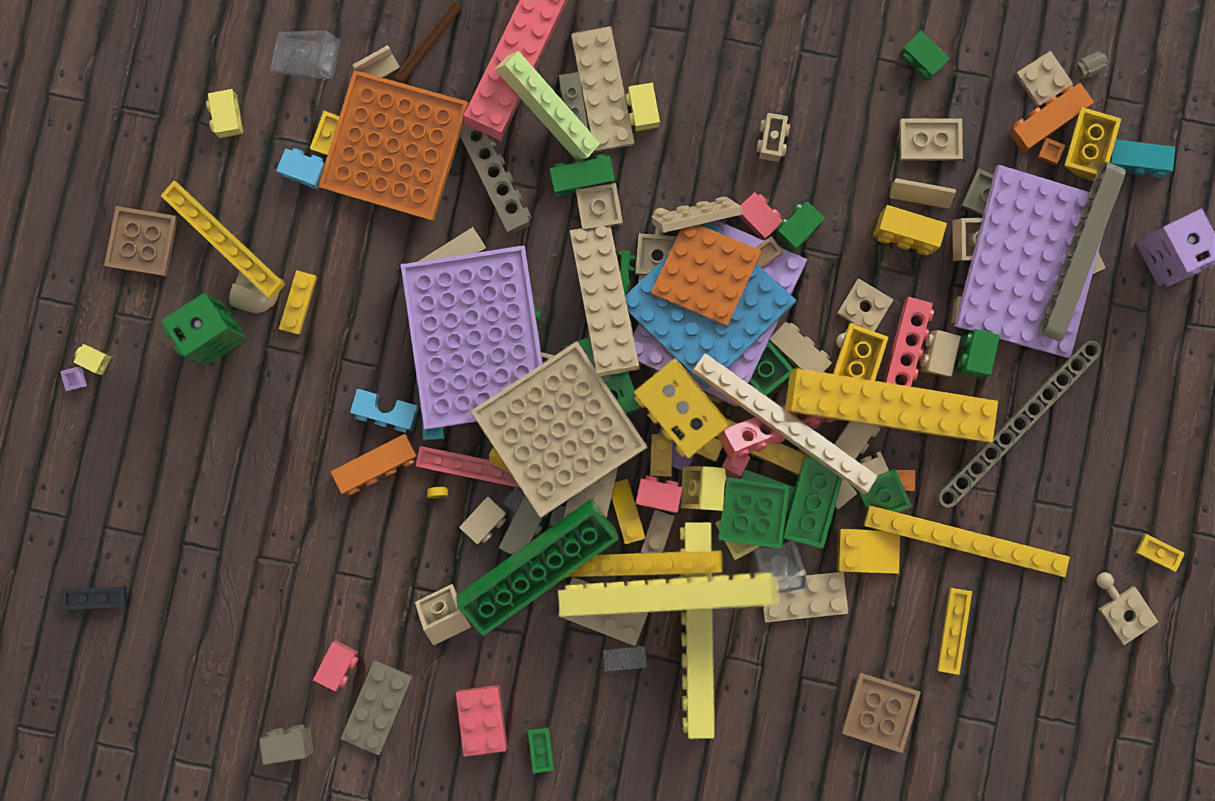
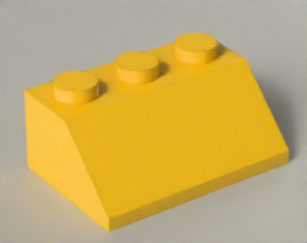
(1091, 142)
(860, 353)

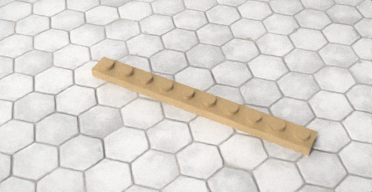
(785, 423)

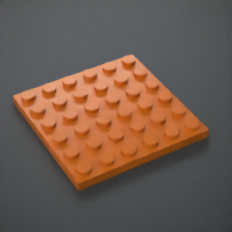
(393, 145)

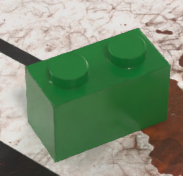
(924, 56)

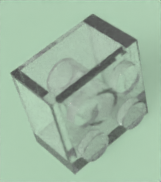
(782, 563)

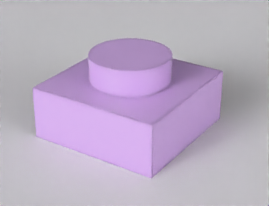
(73, 378)

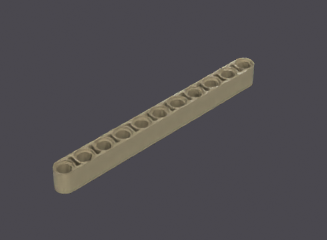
(1026, 419)

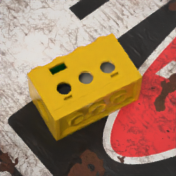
(681, 408)

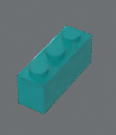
(1143, 158)

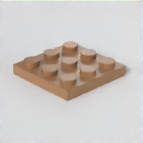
(141, 241)
(880, 712)

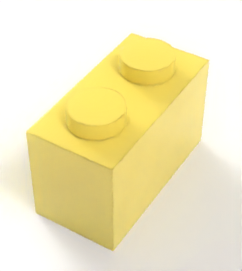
(643, 107)
(225, 113)

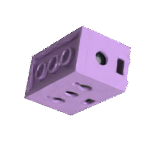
(1173, 249)

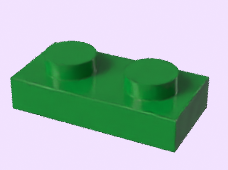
(541, 750)

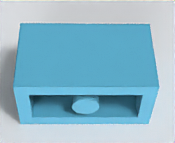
(301, 168)

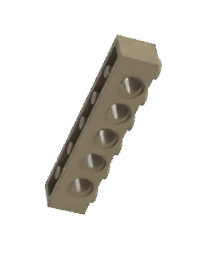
(511, 222)

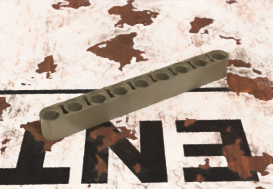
(1082, 251)

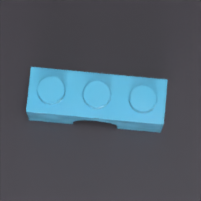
(366, 406)

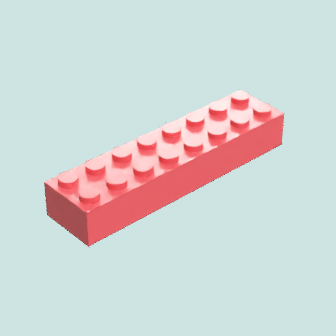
(527, 33)

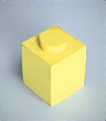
(91, 359)

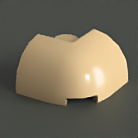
(248, 297)

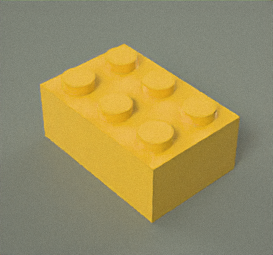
(909, 230)

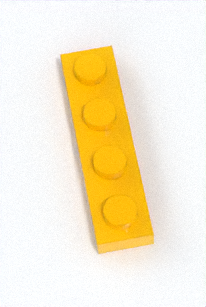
(954, 631)

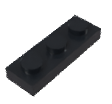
(94, 598)

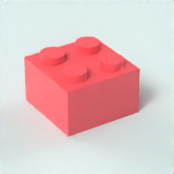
(659, 495)

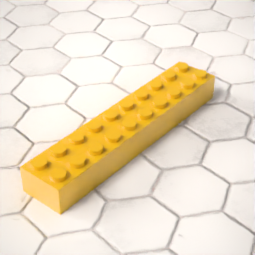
(891, 405)

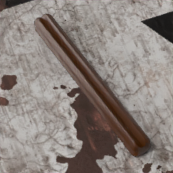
(427, 42)

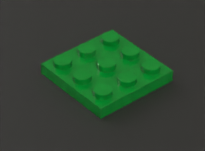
(753, 512)

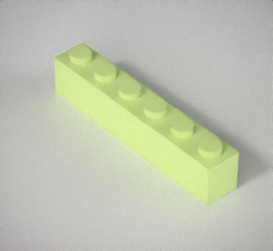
(547, 105)

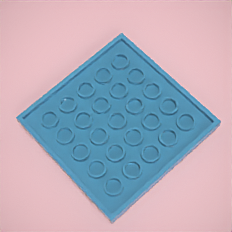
(691, 335)

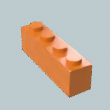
(1050, 118)
(374, 464)

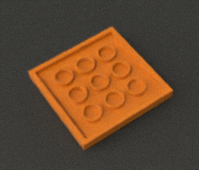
(706, 273)

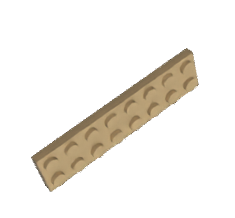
(604, 301)

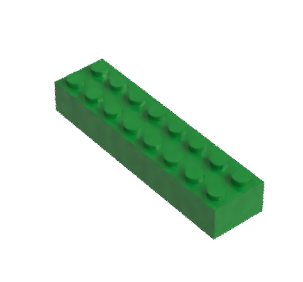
(536, 567)

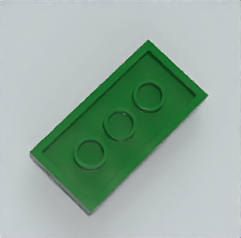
(812, 504)

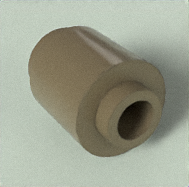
(1091, 64)

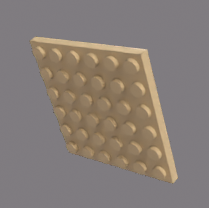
(558, 429)

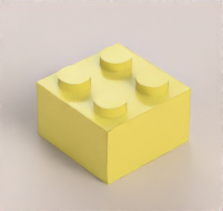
(703, 488)

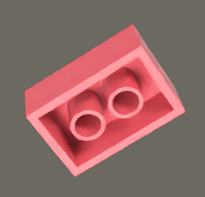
(481, 720)

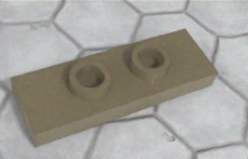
(573, 96)

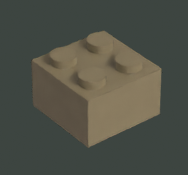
(286, 745)

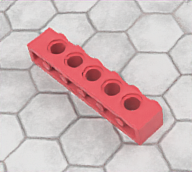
(911, 308)
(751, 429)

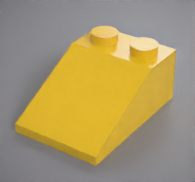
(867, 551)

